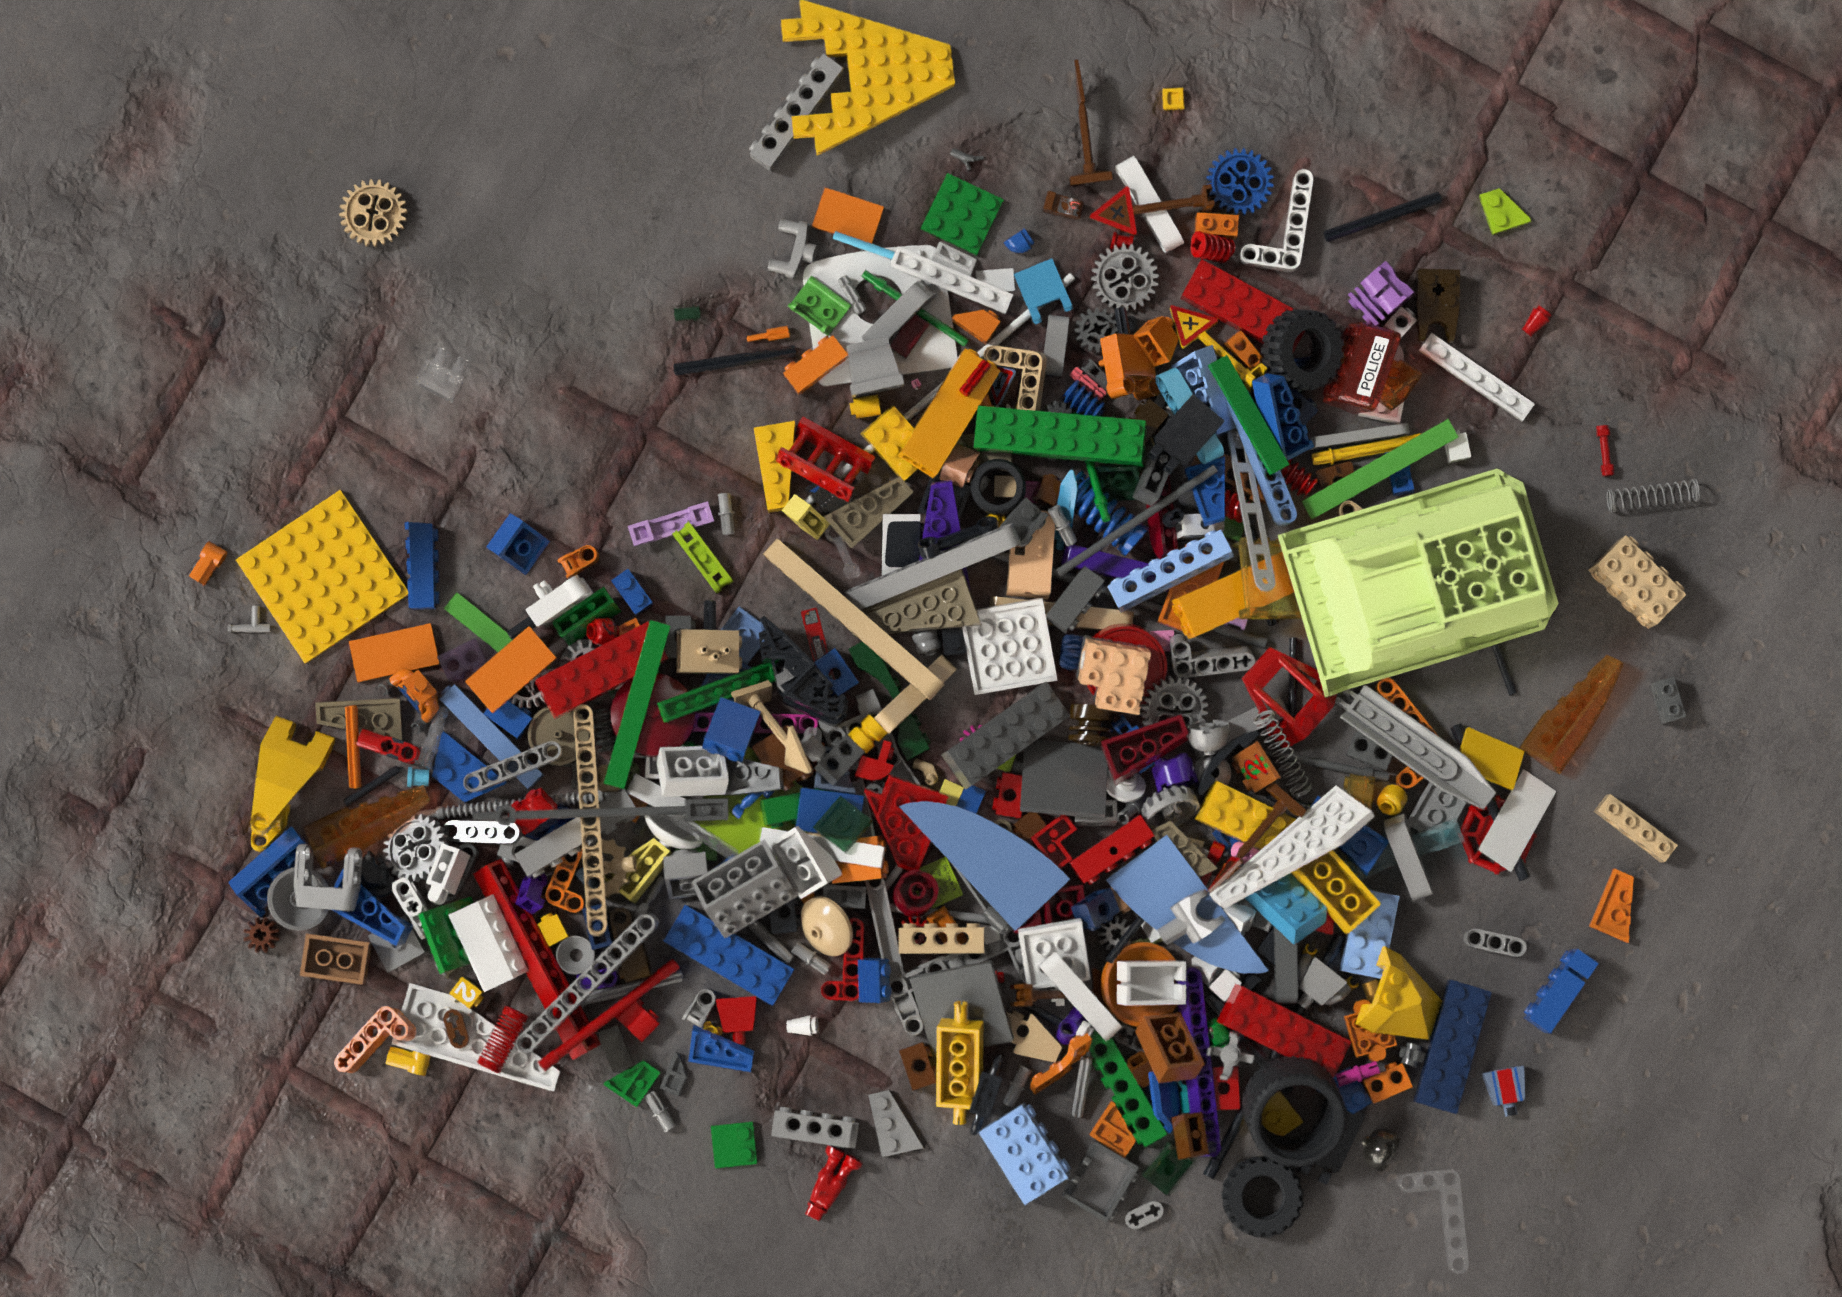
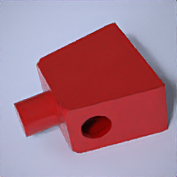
(737, 1016)

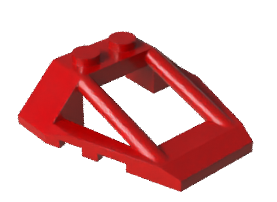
(1311, 713)

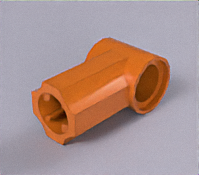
(210, 559)

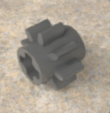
(1411, 1054)

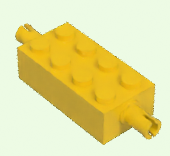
(958, 1061)

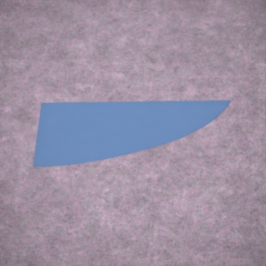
(995, 861)
(1163, 878)

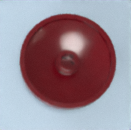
(654, 731)

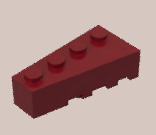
(1143, 746)

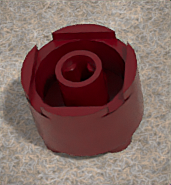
(919, 882)

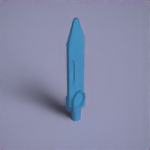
(1067, 501)

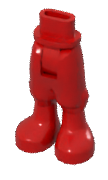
(829, 1186)

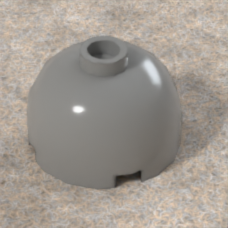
(1208, 736)

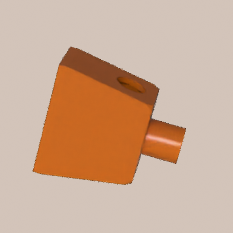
(1157, 340)

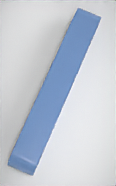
(1268, 487)

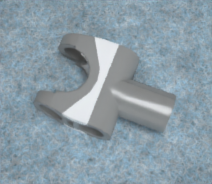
(1188, 920)

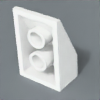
(804, 861)

